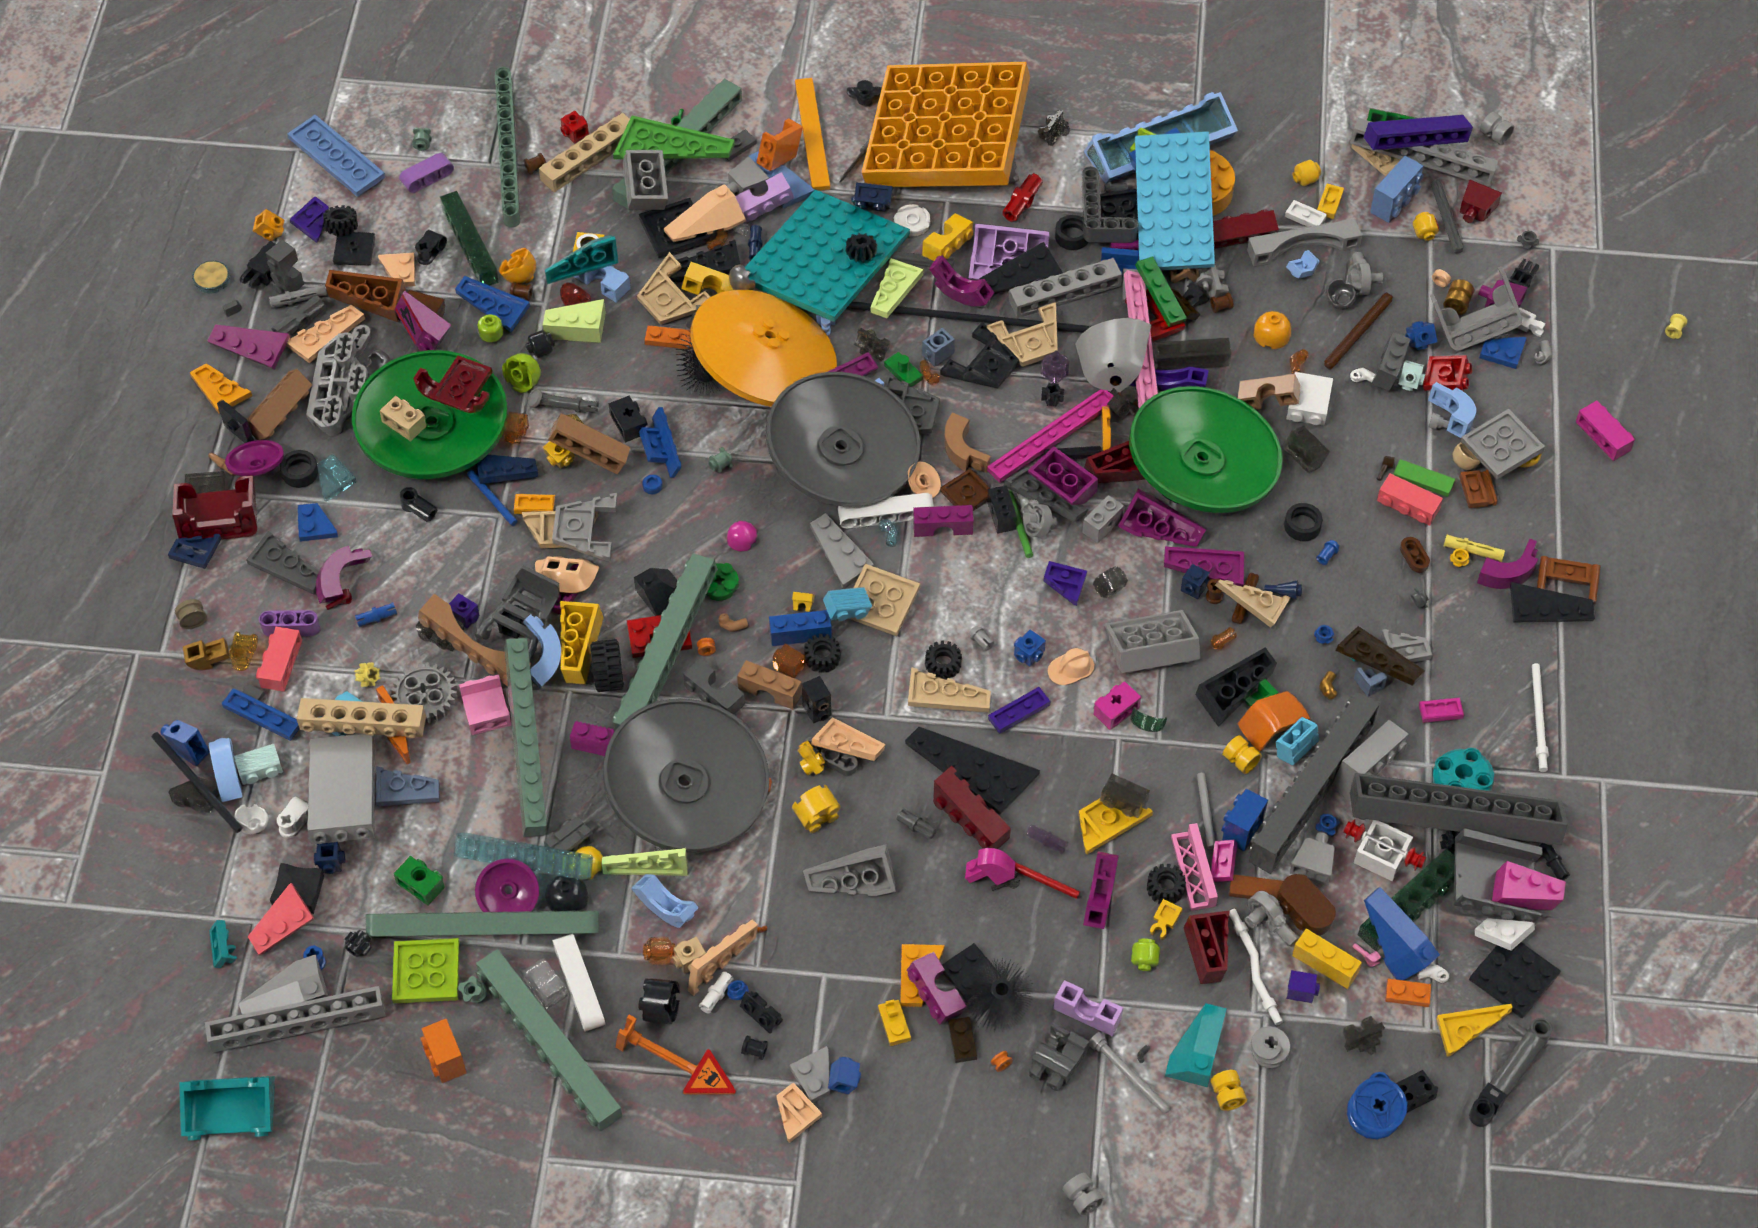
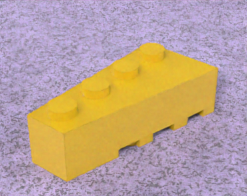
(579, 629)

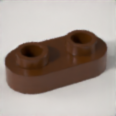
(1416, 555)

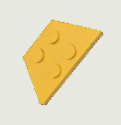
(1104, 824)

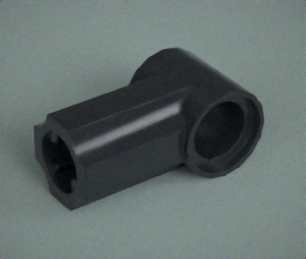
(417, 505)

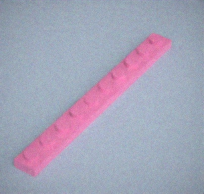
(1138, 309)

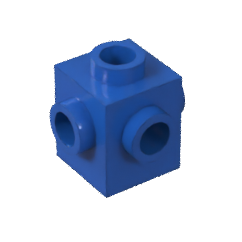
(1421, 334)
(1029, 648)

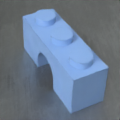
(614, 283)

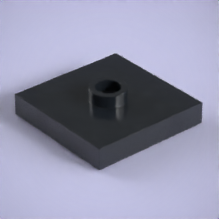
(354, 249)
(235, 422)

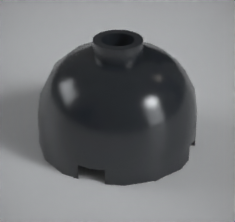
(566, 894)

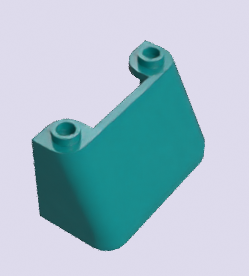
(227, 1106)

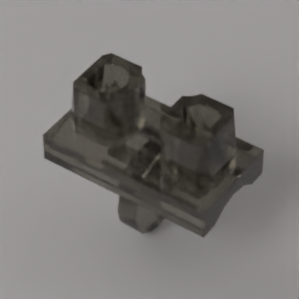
(1055, 128)
(870, 343)
(1121, 404)
(1365, 1039)

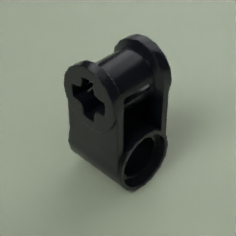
(430, 246)

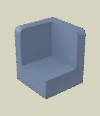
(1369, 681)

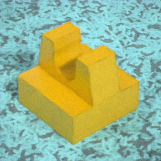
(806, 598)

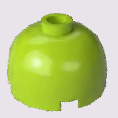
(521, 372)

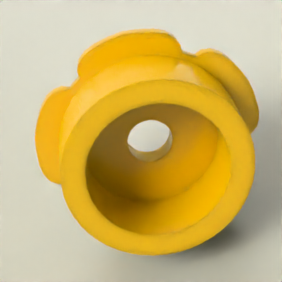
(1462, 554)

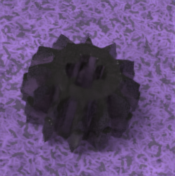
(1110, 582)

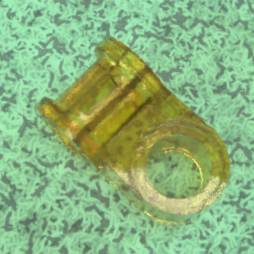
(242, 650)

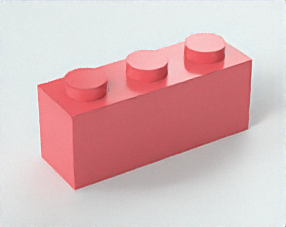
(1409, 499)
(279, 658)

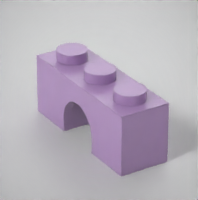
(777, 194)
(1101, 1016)

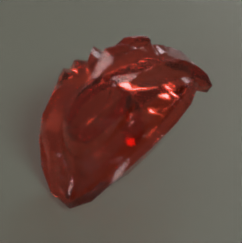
(573, 294)

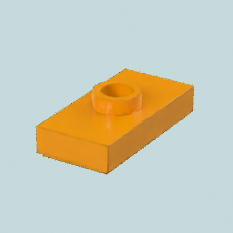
(533, 503)

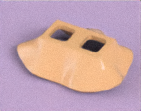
(569, 580)

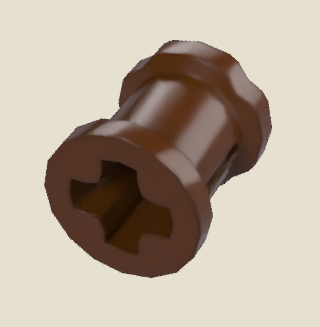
(534, 163)
(521, 290)
(1221, 302)
(1214, 594)

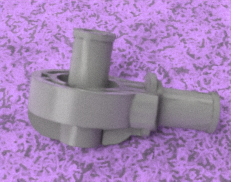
(1361, 275)
(1033, 520)
(1267, 910)

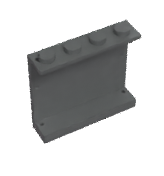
(1475, 870)

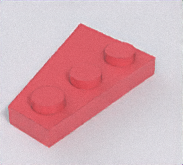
(281, 920)

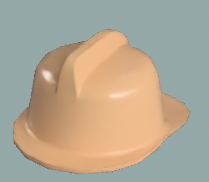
(1071, 667)

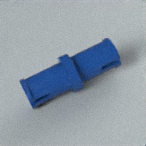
(376, 614)

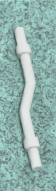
(1268, 1002)

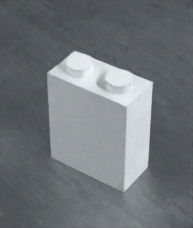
(1312, 401)

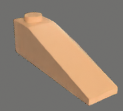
(712, 212)

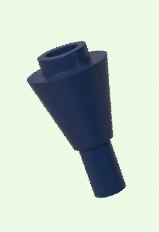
(1291, 589)

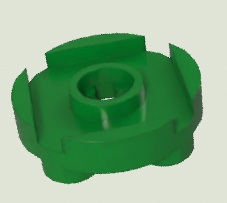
(728, 585)

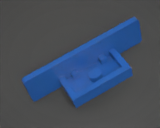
(659, 443)

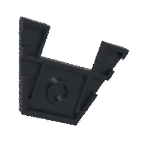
(989, 367)

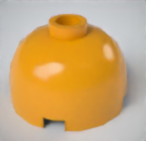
(519, 267)
(1272, 330)

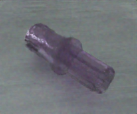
(1046, 838)

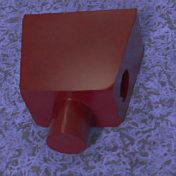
(1479, 202)

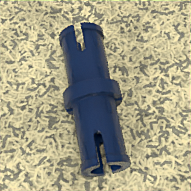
(755, 242)

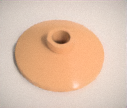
(924, 479)

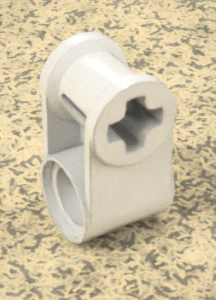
(292, 817)

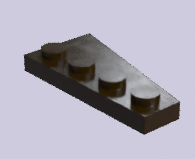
(1376, 654)

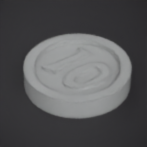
(534, 398)

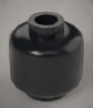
(540, 343)

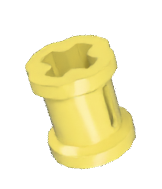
(1674, 330)

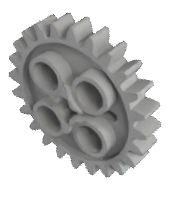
(424, 692)

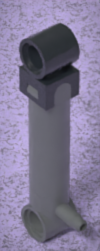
(1511, 1071)

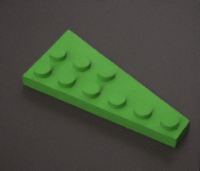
(672, 139)

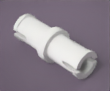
(716, 992)

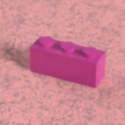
(1605, 430)

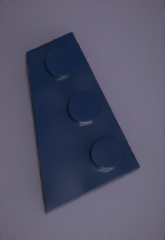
(505, 468)

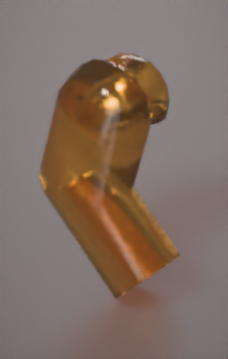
(721, 239)
(926, 372)

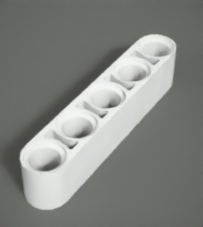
(893, 508)
(578, 982)

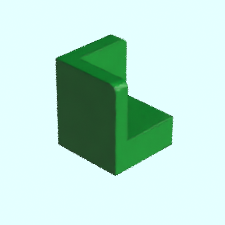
(1264, 690)

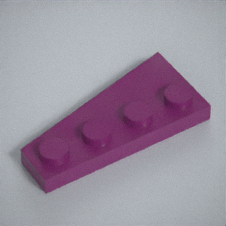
(253, 344)
(1220, 563)

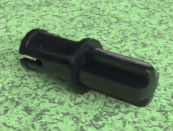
(1554, 861)

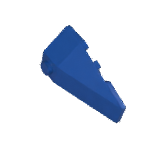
(1403, 943)

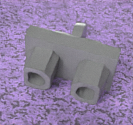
(1211, 282)

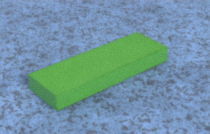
(1424, 478)

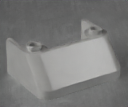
(1483, 323)

